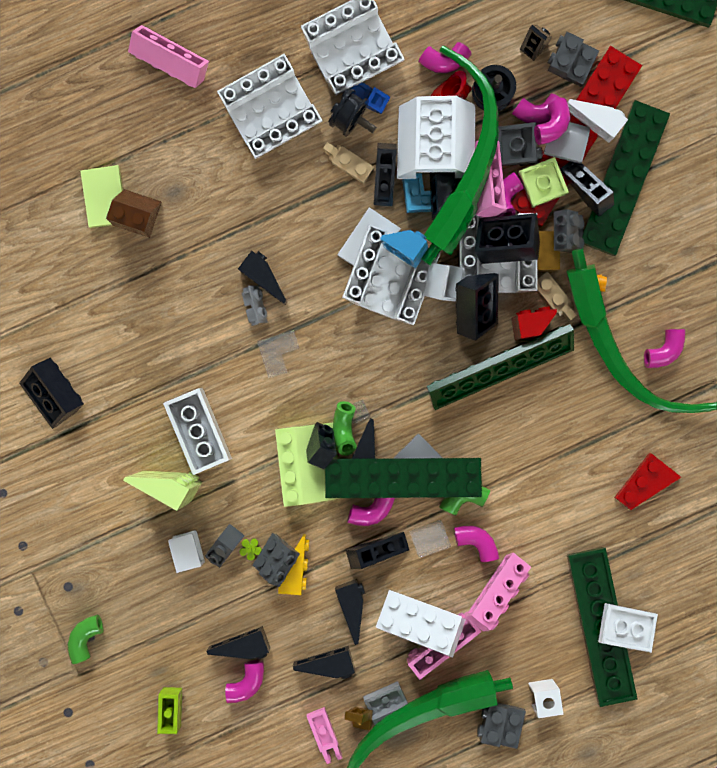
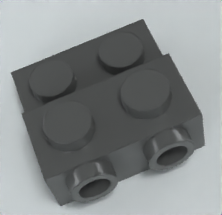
(572, 59)
(519, 145)
(568, 231)
(275, 560)
(501, 725)

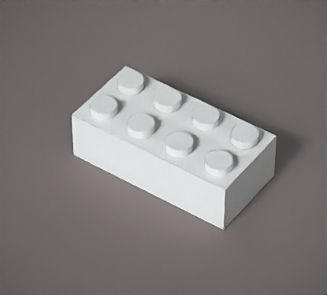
(197, 431)
(421, 623)

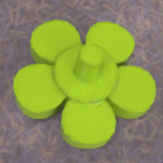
(250, 548)

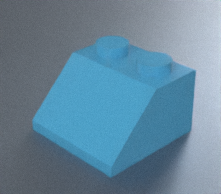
(406, 246)

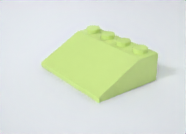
(300, 481)
(170, 488)

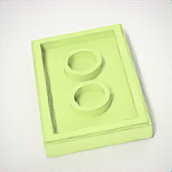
(99, 189)

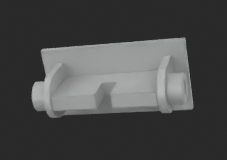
(253, 296)

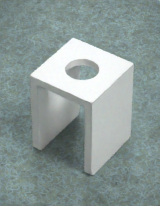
(442, 281)
(186, 551)
(543, 690)

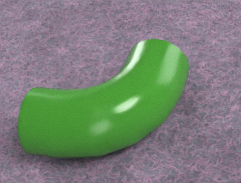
(343, 428)
(453, 504)
(79, 637)

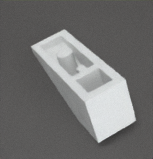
(600, 118)

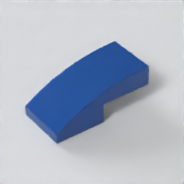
(377, 98)

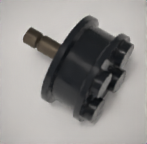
(502, 82)
(349, 113)

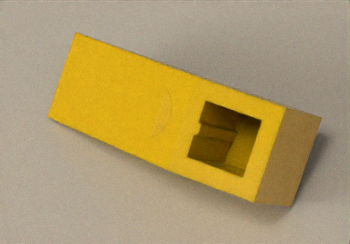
(294, 581)

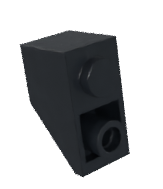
(321, 446)

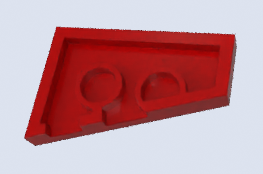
(646, 482)

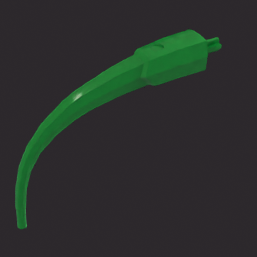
(461, 205)
(592, 314)
(449, 699)

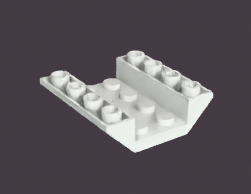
(351, 44)
(269, 106)
(435, 136)
(513, 276)
(385, 281)

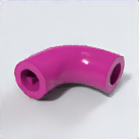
(439, 62)
(532, 113)
(556, 126)
(511, 186)
(668, 352)
(370, 515)
(480, 539)
(249, 685)

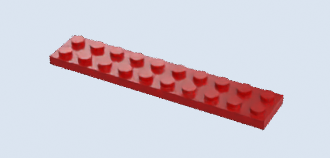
(603, 88)

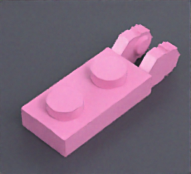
(324, 733)

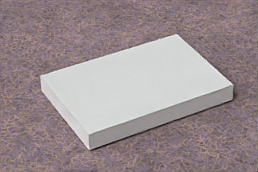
(352, 246)
(627, 628)

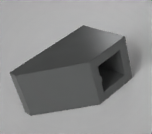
(224, 545)

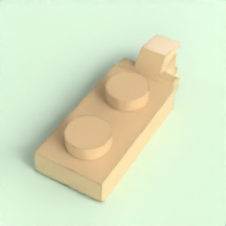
(348, 162)
(555, 296)

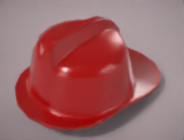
(454, 86)

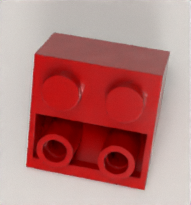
(531, 325)

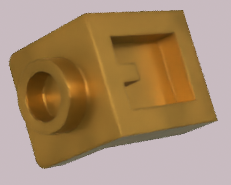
(360, 717)

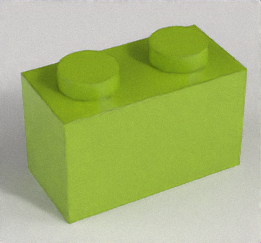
(169, 710)

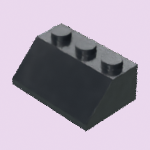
(508, 239)
(477, 304)
(51, 392)

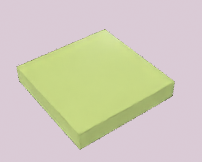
(543, 182)

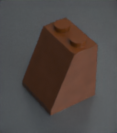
(134, 212)

